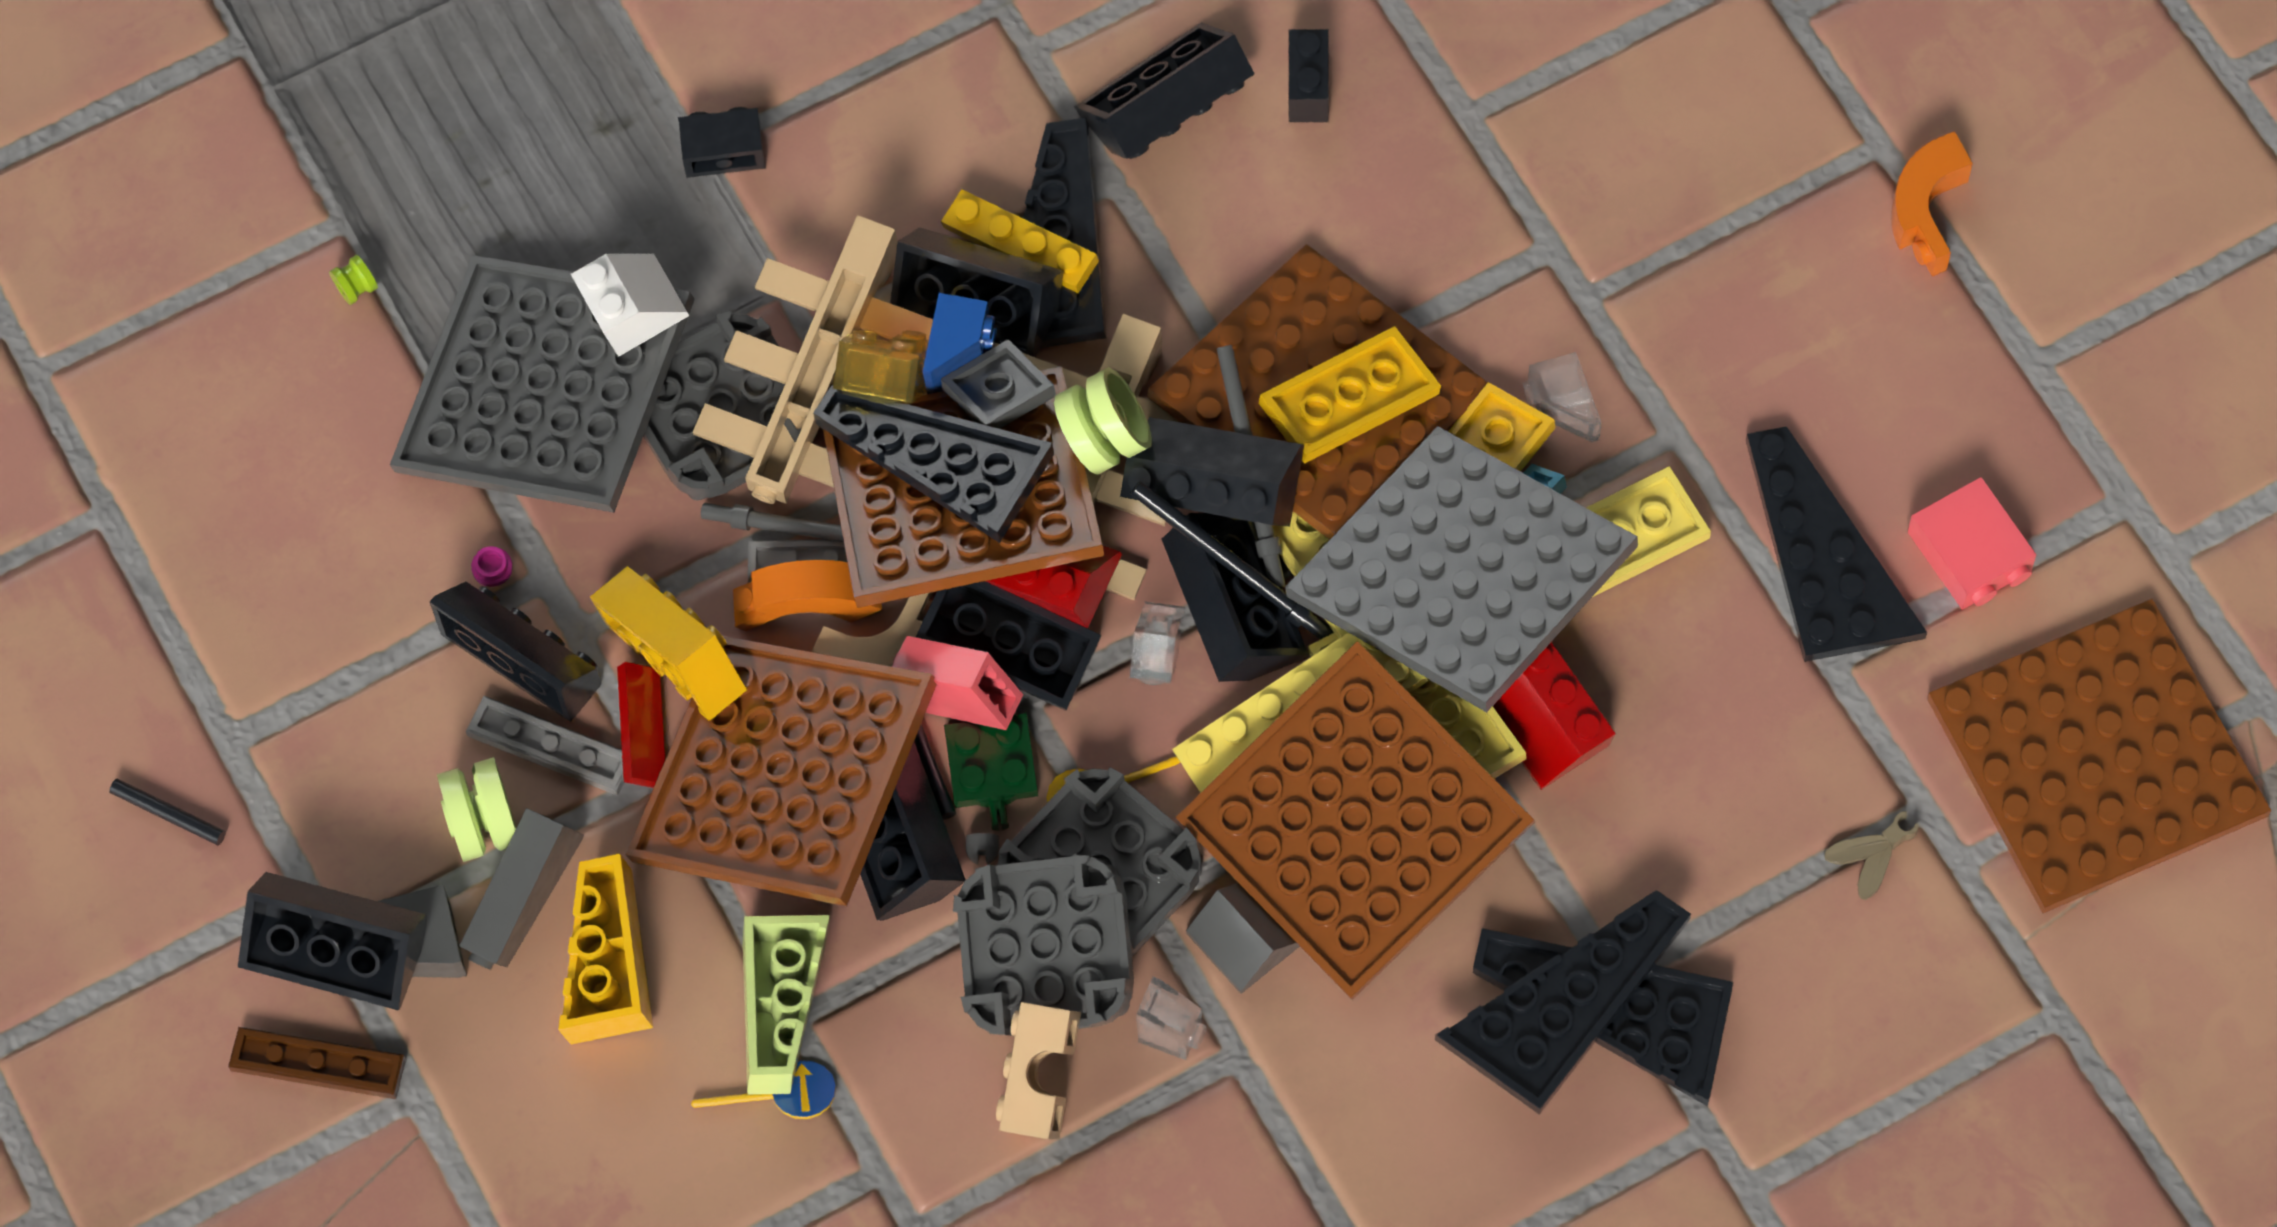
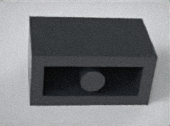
(1308, 75)
(721, 142)

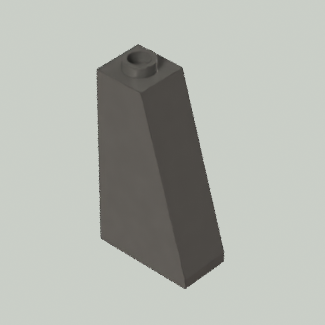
(519, 888)
(440, 945)

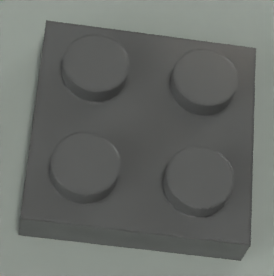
(998, 386)

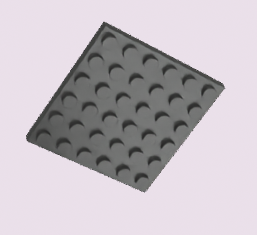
(533, 391)
(1462, 568)

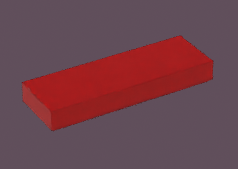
(641, 724)

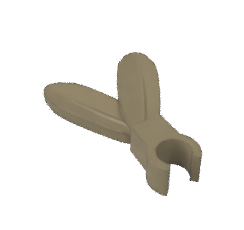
(1875, 850)

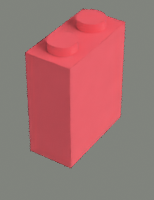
(1972, 544)
(967, 680)

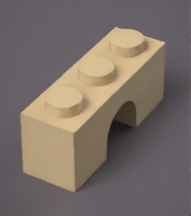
(1026, 1105)

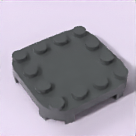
(703, 377)
(1113, 822)
(1045, 938)

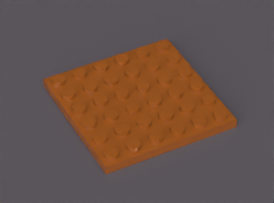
(1288, 327)
(913, 546)
(2098, 755)
(787, 775)
(1355, 820)

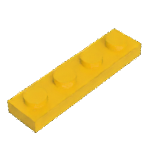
(1008, 233)

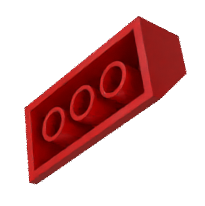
(1066, 589)
(1553, 718)

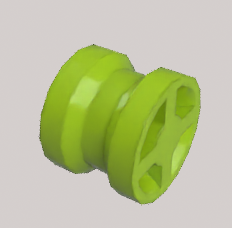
(353, 279)

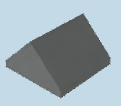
(1240, 936)

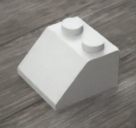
(629, 298)

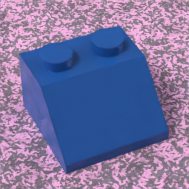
(957, 336)

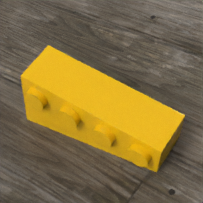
(670, 640)
(606, 967)

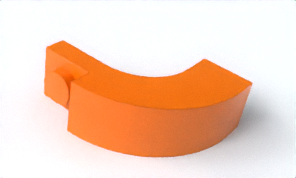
(1928, 173)
(797, 588)

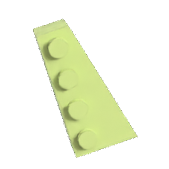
(779, 985)

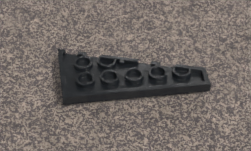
(1065, 205)
(954, 461)
(1828, 571)
(1557, 1012)
(1664, 1028)

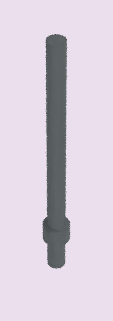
(745, 517)
(1268, 546)

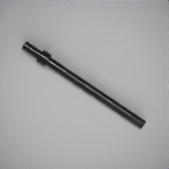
(1293, 611)

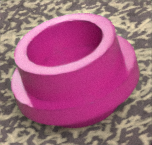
(491, 566)

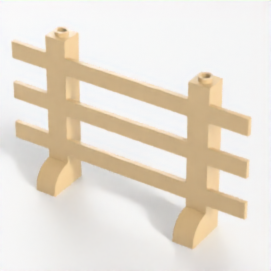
(849, 305)

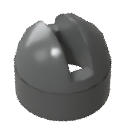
(982, 844)

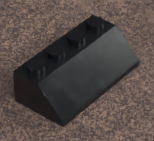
(1166, 90)
(1017, 290)
(1218, 472)
(1236, 623)
(1030, 644)
(516, 648)
(912, 851)
(330, 940)

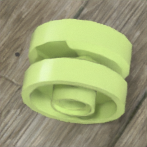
(1102, 421)
(477, 809)

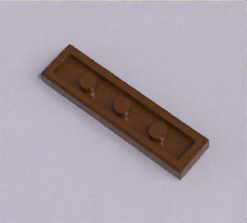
(317, 1063)

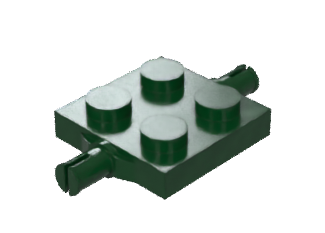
(991, 766)

